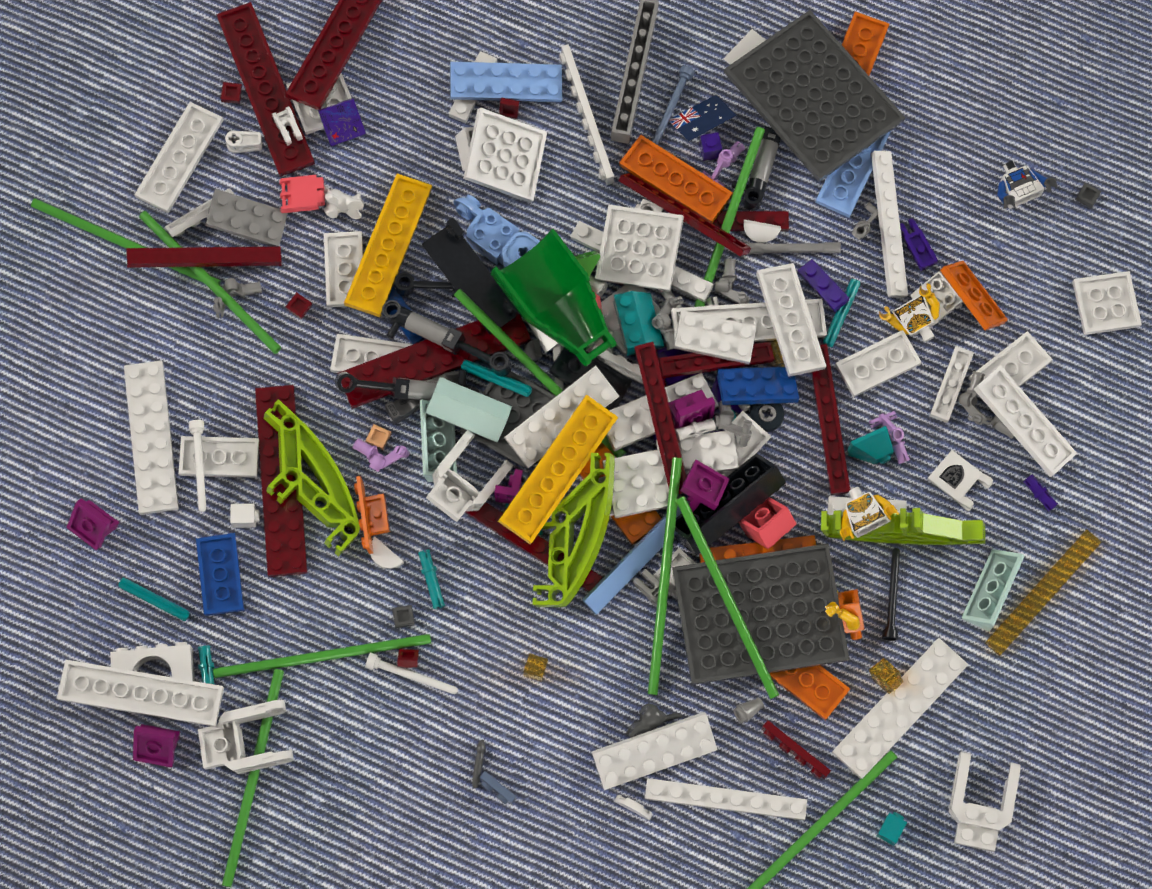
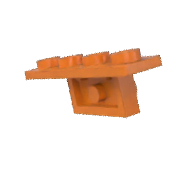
(373, 514)

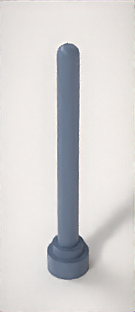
(685, 74)

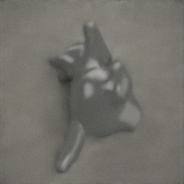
(649, 719)

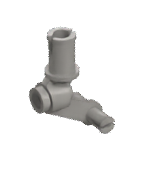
(863, 227)
(725, 287)
(234, 288)
(662, 320)
(969, 400)
(724, 421)

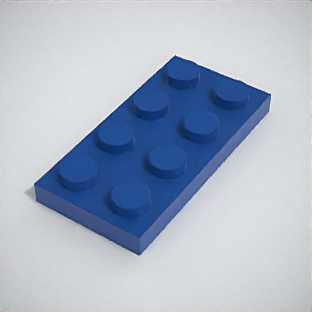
(757, 386)
(219, 574)

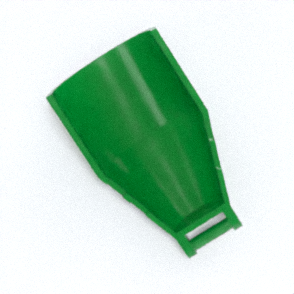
(556, 297)

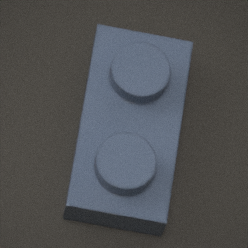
(490, 783)

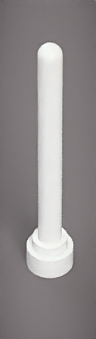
(196, 428)
(375, 662)

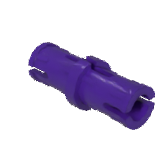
(1040, 492)

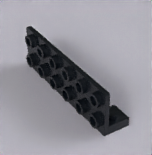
(468, 273)

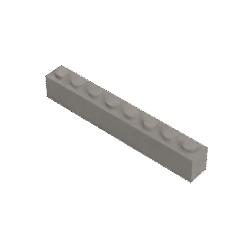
(634, 71)

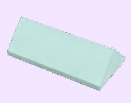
(468, 409)
(437, 441)
(992, 588)

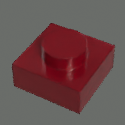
(231, 93)
(509, 108)
(298, 305)
(407, 658)

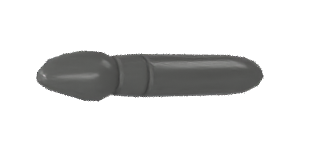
(478, 763)

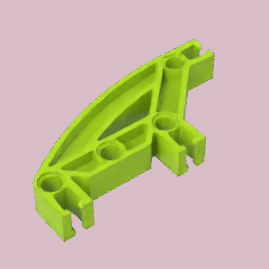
(301, 441)
(595, 502)
(912, 529)

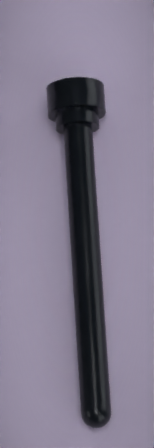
(890, 632)

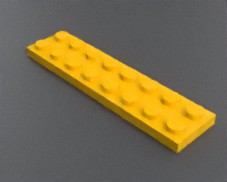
(388, 245)
(558, 469)

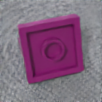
(692, 408)
(704, 486)
(507, 494)
(91, 523)
(155, 745)

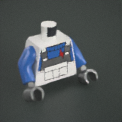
(1022, 185)

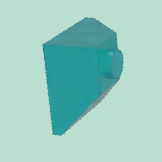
(872, 447)

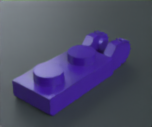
(918, 246)

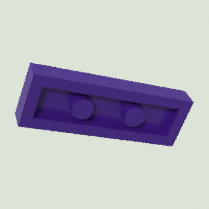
(823, 285)

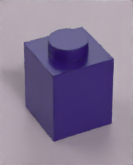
(710, 146)

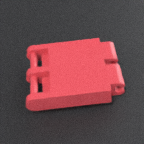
(303, 193)

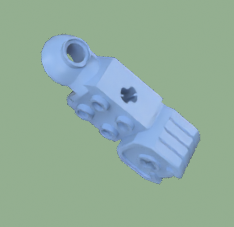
(492, 233)

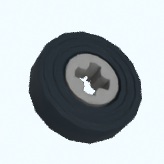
(771, 423)

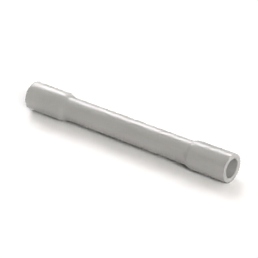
(825, 247)

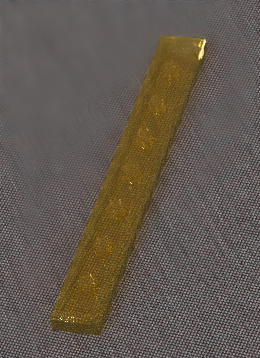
(1043, 592)

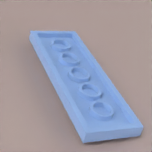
(506, 81)
(846, 183)

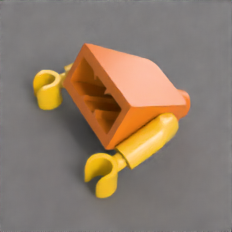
(849, 611)

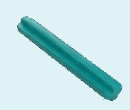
(841, 313)
(489, 375)
(154, 599)

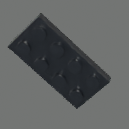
(569, 369)

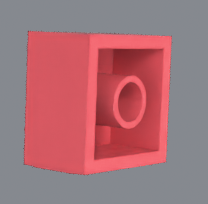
(767, 523)

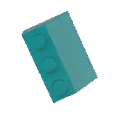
(635, 318)

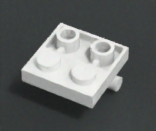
(944, 293)

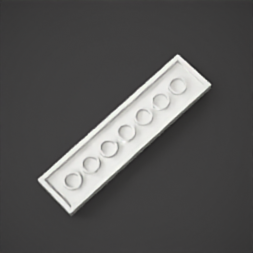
(756, 315)
(151, 437)
(140, 693)
(900, 708)

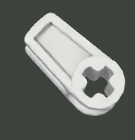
(284, 119)
(244, 140)

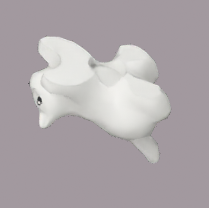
(340, 202)

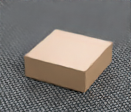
(378, 436)

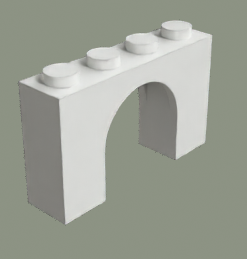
(177, 657)

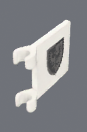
(956, 477)

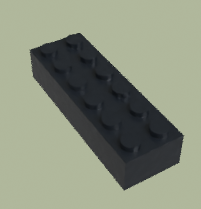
(744, 492)

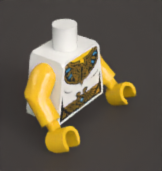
(916, 315)
(865, 513)

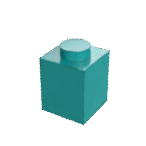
(892, 828)

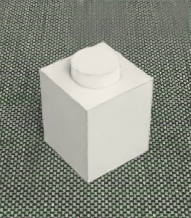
(244, 515)

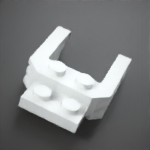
(454, 493)
(225, 743)
(977, 823)

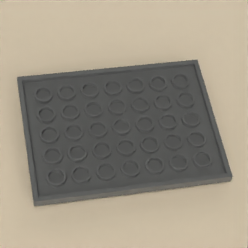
(814, 95)
(781, 604)

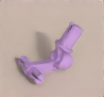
(725, 159)
(896, 435)
(377, 460)

